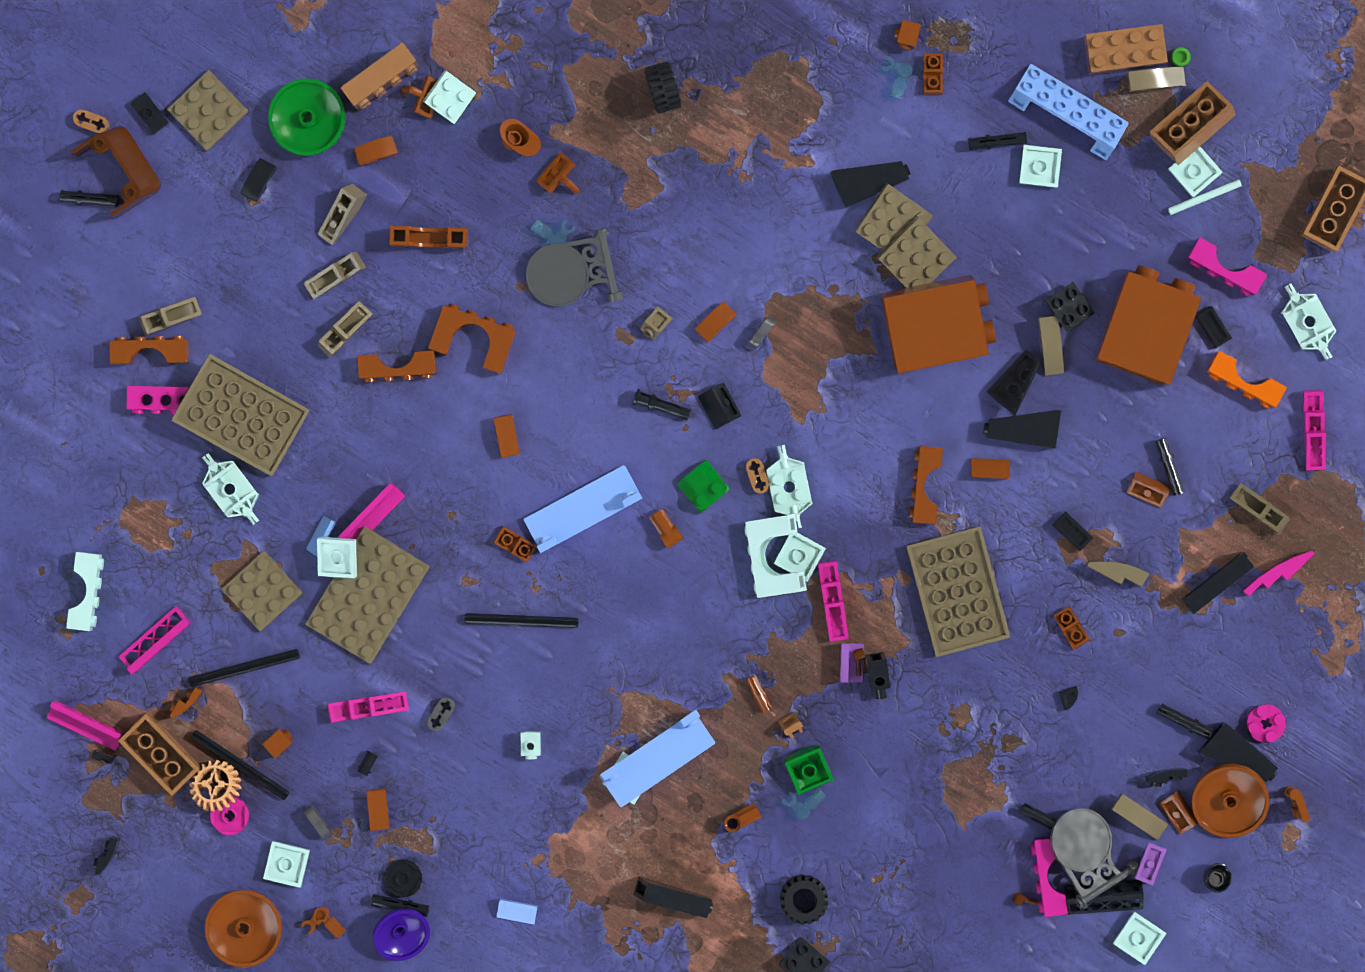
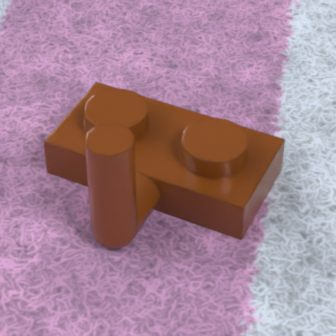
(420, 107)
(557, 173)

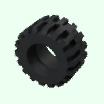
(663, 87)
(806, 916)

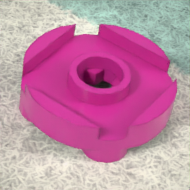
(1255, 726)
(237, 824)

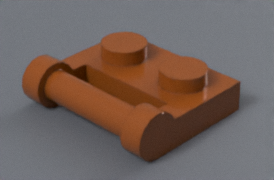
(1298, 806)

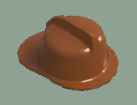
(519, 138)

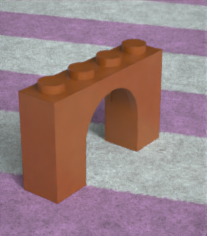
(452, 320)

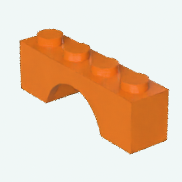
(1224, 368)

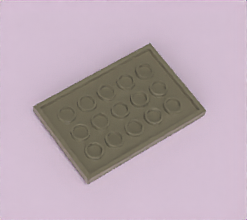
(240, 414)
(958, 591)
(365, 608)

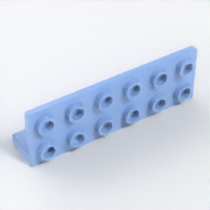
(1071, 108)
(582, 508)
(657, 759)

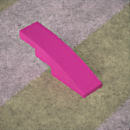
(1314, 430)
(1284, 569)
(833, 600)
(367, 706)

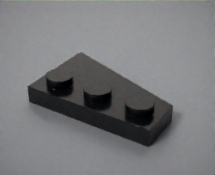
(1015, 382)

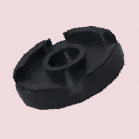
(403, 878)

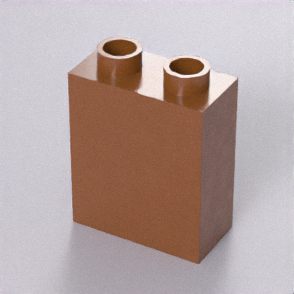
(937, 323)
(1148, 326)

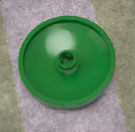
(307, 117)

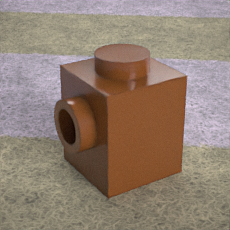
(907, 35)
(278, 742)

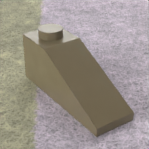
(342, 212)

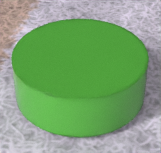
(1180, 57)

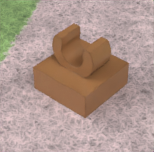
(791, 724)

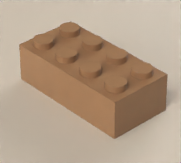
(1125, 49)
(380, 76)
(1192, 123)
(1335, 209)
(160, 754)

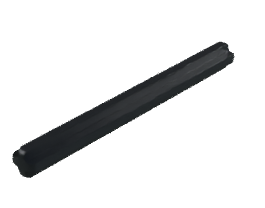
(521, 620)
(244, 668)
(240, 765)

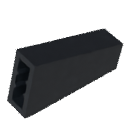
(866, 181)
(1029, 429)
(1231, 748)
(672, 897)

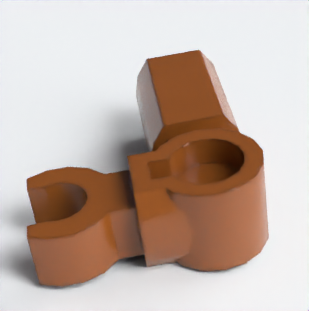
(320, 915)

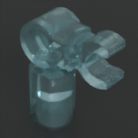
(904, 71)
(546, 232)
(812, 801)

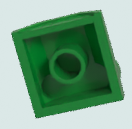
(703, 486)
(808, 768)

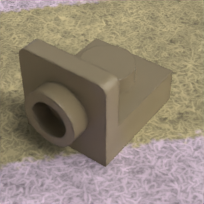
(655, 323)

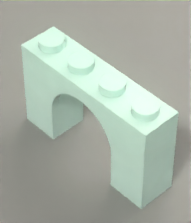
(766, 580)

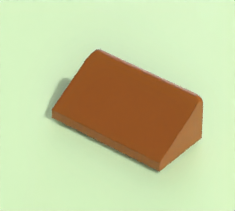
(990, 468)
(1148, 489)
(1178, 812)

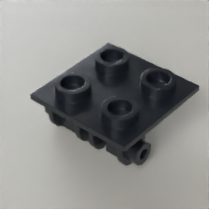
(1070, 307)
(804, 959)

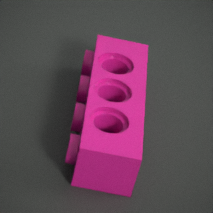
(136, 394)

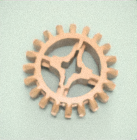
(229, 788)

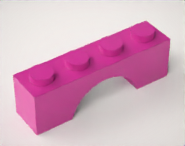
(1204, 255)
(1052, 901)

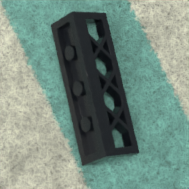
(1217, 582)
(1122, 892)

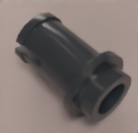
(367, 763)

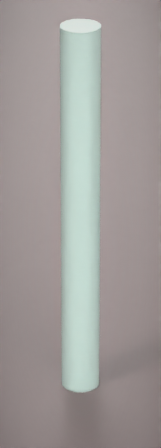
(1204, 197)

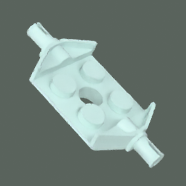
(1297, 310)
(789, 470)
(243, 498)

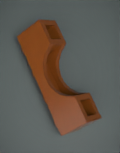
(428, 237)
(124, 351)
(372, 367)
(923, 509)

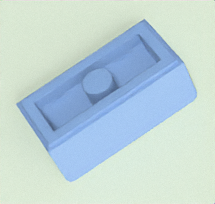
(323, 530)
(517, 911)

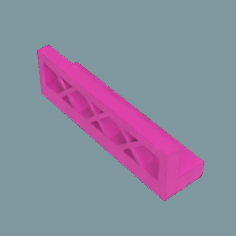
(375, 512)
(159, 645)
(85, 725)

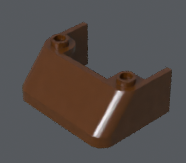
(142, 177)

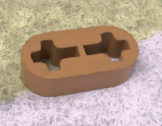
(93, 117)
(762, 474)

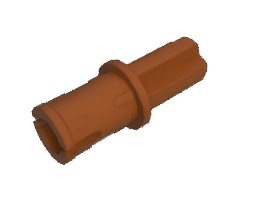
(758, 694)

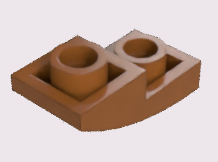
(932, 74)
(375, 150)
(715, 322)
(506, 435)
(514, 544)
(1071, 628)
(181, 706)
(377, 809)

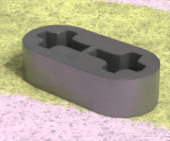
(762, 332)
(437, 711)
(317, 821)

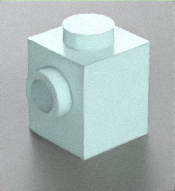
(531, 744)

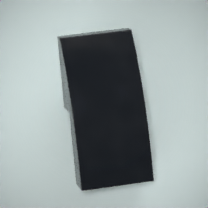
(257, 180)
(1156, 779)
(104, 860)

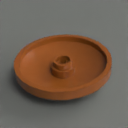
(1230, 800)
(243, 928)

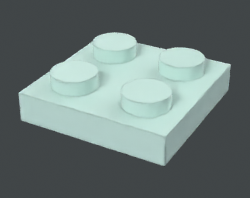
(449, 97)
(1040, 166)
(1195, 172)
(799, 555)
(336, 557)
(286, 864)
(1139, 938)

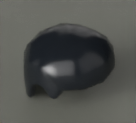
(1217, 877)

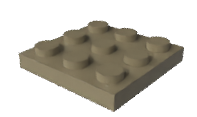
(208, 110)
(889, 217)
(916, 255)
(262, 591)

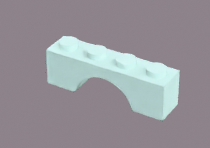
(88, 567)

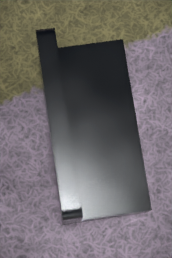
(719, 405)

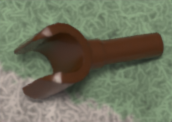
(858, 655)
(1019, 899)

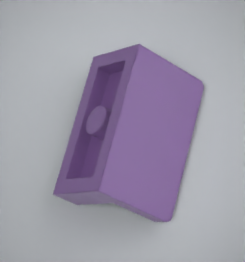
(848, 663)
(1150, 863)

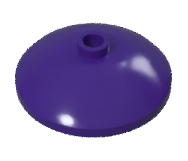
(404, 942)

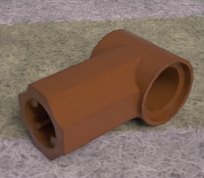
(667, 531)
(744, 817)

